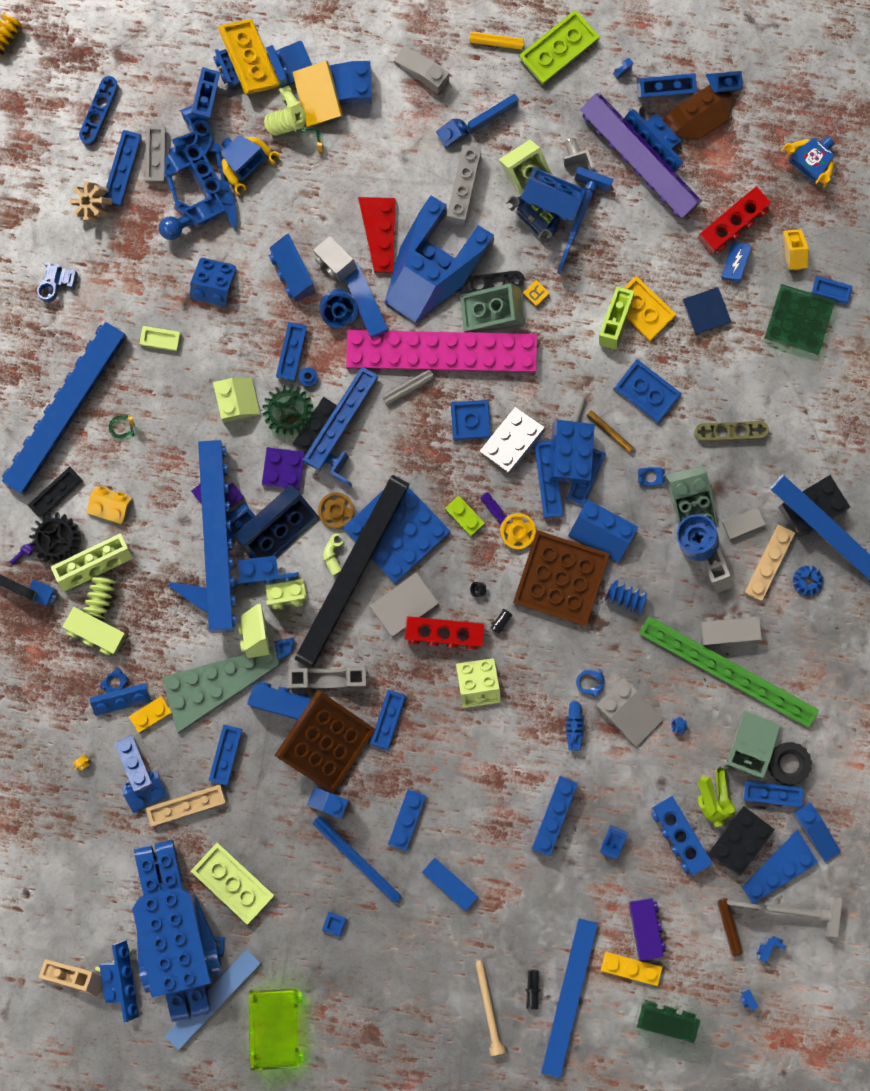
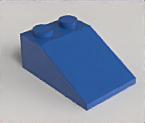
(352, 82)

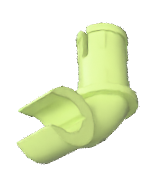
(288, 96)
(328, 555)

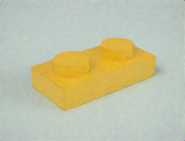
(150, 714)

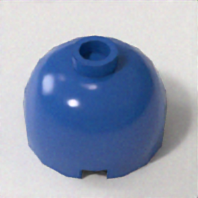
(338, 308)

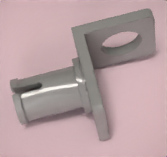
(576, 156)

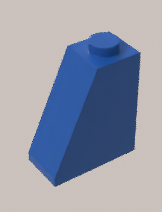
(328, 802)

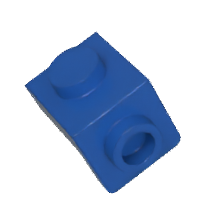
(452, 131)
(613, 842)
(764, 950)

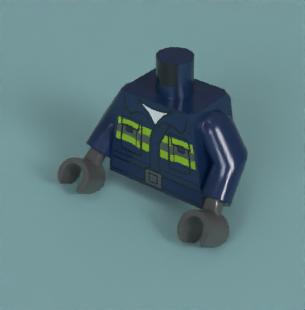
(539, 221)

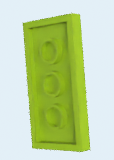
(559, 47)

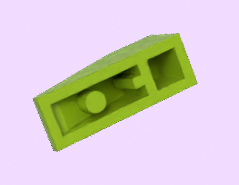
(616, 318)

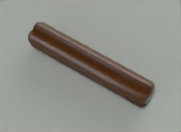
(729, 927)

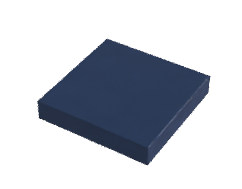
(706, 311)

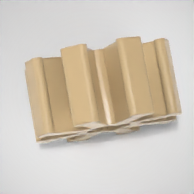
(90, 201)

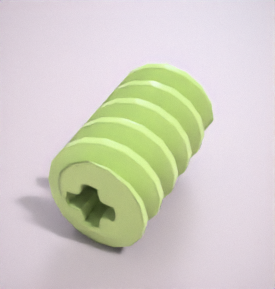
(285, 120)
(98, 597)

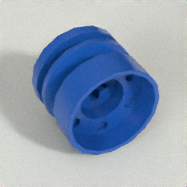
(694, 527)

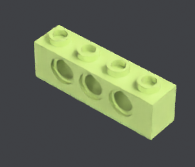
(91, 562)

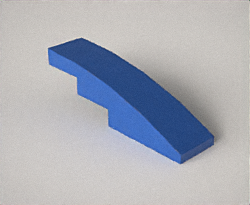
(366, 303)

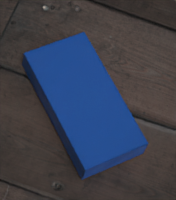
(832, 289)

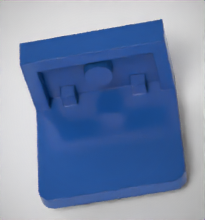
(212, 281)

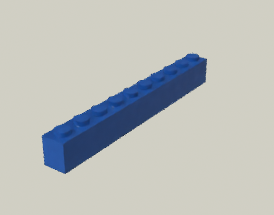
(64, 408)
(215, 534)

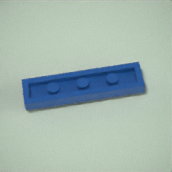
(122, 166)
(548, 489)

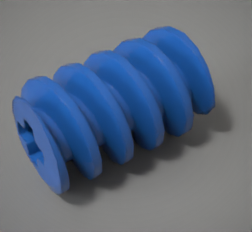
(626, 596)

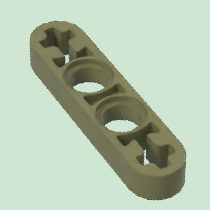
(731, 433)

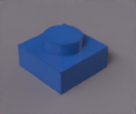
(748, 1000)

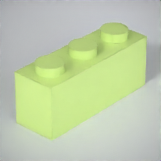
(94, 631)

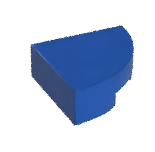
(626, 66)
(284, 647)

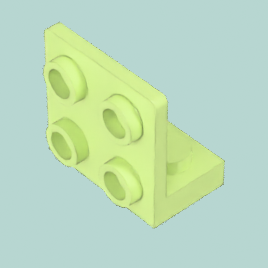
(286, 594)
(478, 683)

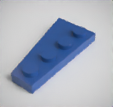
(784, 865)

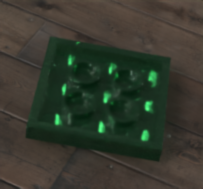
(799, 319)

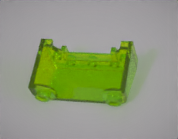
(274, 1028)

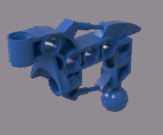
(216, 201)

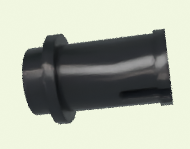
(500, 622)

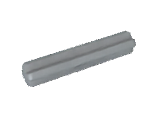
(408, 387)

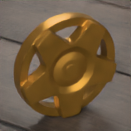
(335, 510)

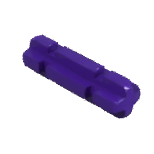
(493, 507)

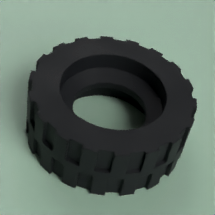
(804, 763)

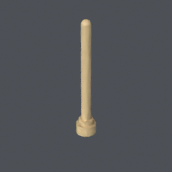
(496, 1045)

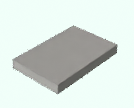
(407, 599)

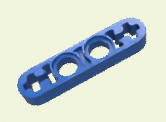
(97, 110)

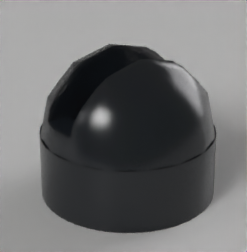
(474, 591)

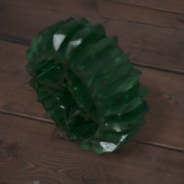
(284, 417)

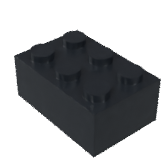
(825, 496)
(740, 841)

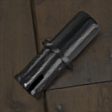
(532, 989)

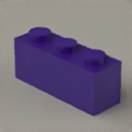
(646, 929)

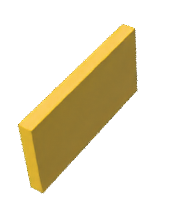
(248, 56)

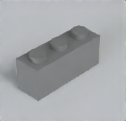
(730, 630)

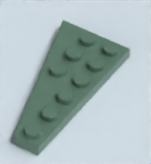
(208, 686)

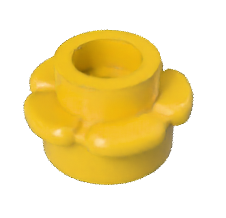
(81, 762)

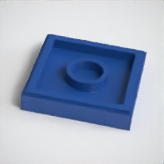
(470, 420)

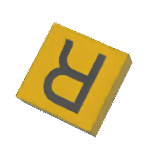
(535, 293)

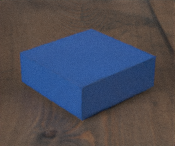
(334, 924)

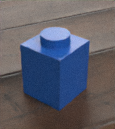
(46, 594)

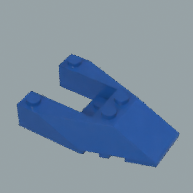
(428, 274)

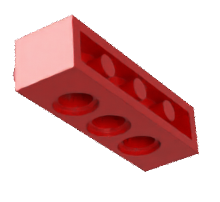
(753, 199)
(474, 630)

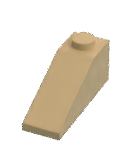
(71, 977)

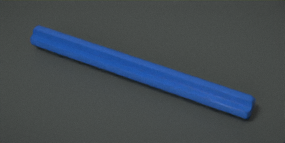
(356, 859)

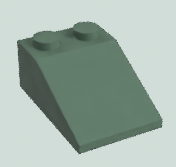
(492, 308)

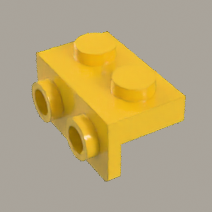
(108, 504)

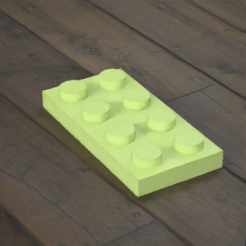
(232, 883)

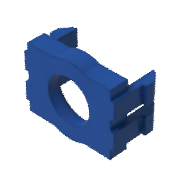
(659, 478)
(116, 673)

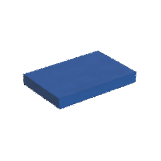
(647, 391)

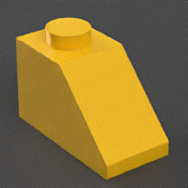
(795, 249)

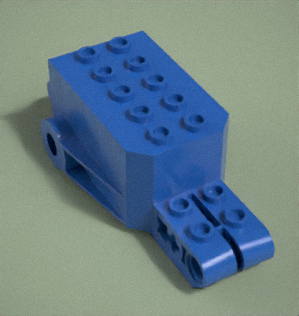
(173, 935)

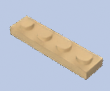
(769, 562)
(185, 805)

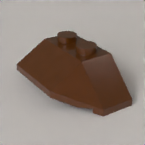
(700, 114)

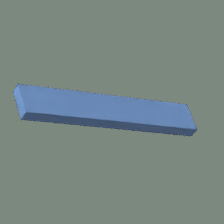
(217, 996)

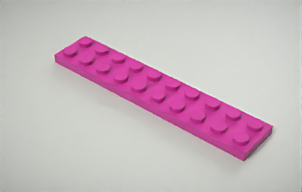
(442, 351)

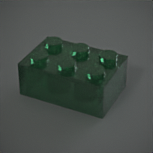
(667, 1021)

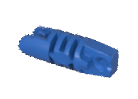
(575, 726)

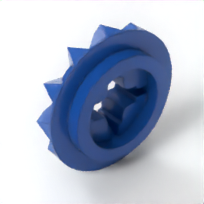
(800, 584)

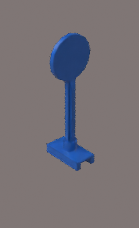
(593, 181)

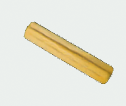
(496, 40)

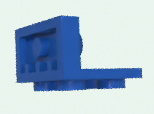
(287, 61)

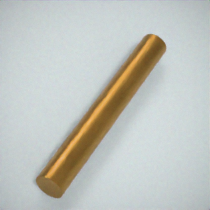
(610, 431)

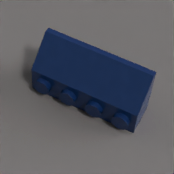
(277, 524)

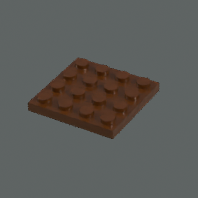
(561, 578)
(325, 742)

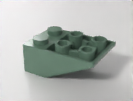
(691, 494)
(752, 745)

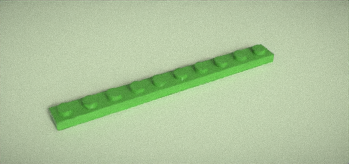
(729, 671)

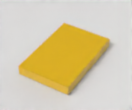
(317, 93)
(647, 310)

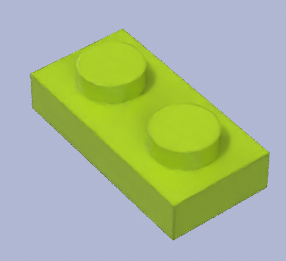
(464, 516)

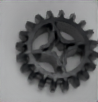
(59, 531)

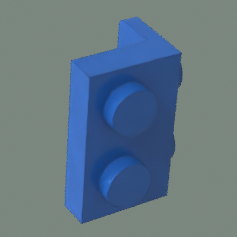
(228, 72)
(145, 798)

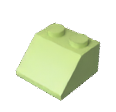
(520, 164)
(236, 399)
(254, 633)

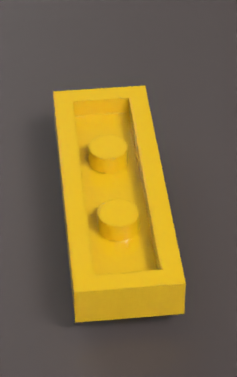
(631, 968)

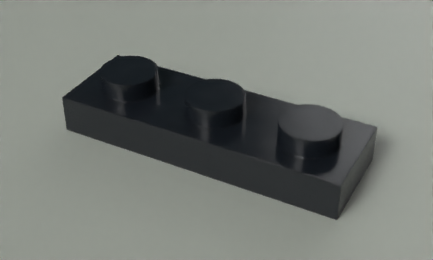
(318, 420)

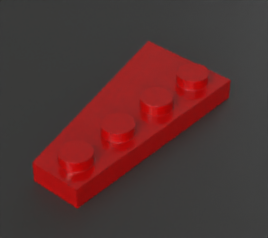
(379, 226)

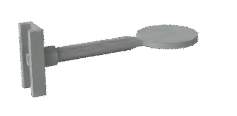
(831, 916)

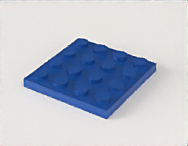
(407, 538)

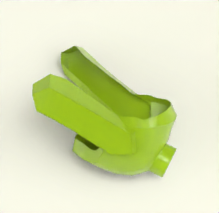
(720, 809)

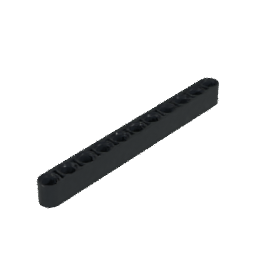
(352, 571)

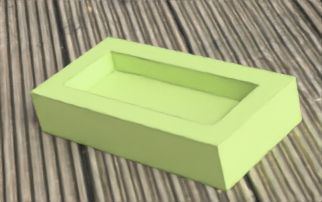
(160, 338)

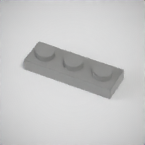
(155, 154)

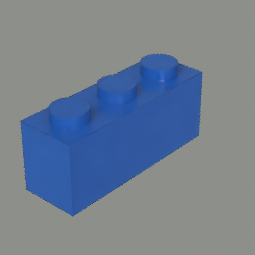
(666, 84)

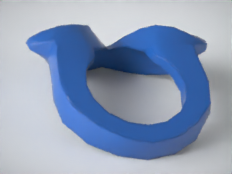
(595, 690)

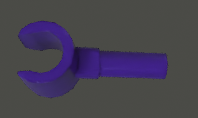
(25, 549)

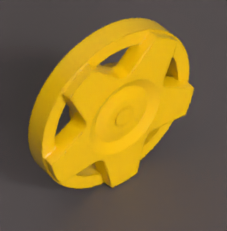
(517, 530)

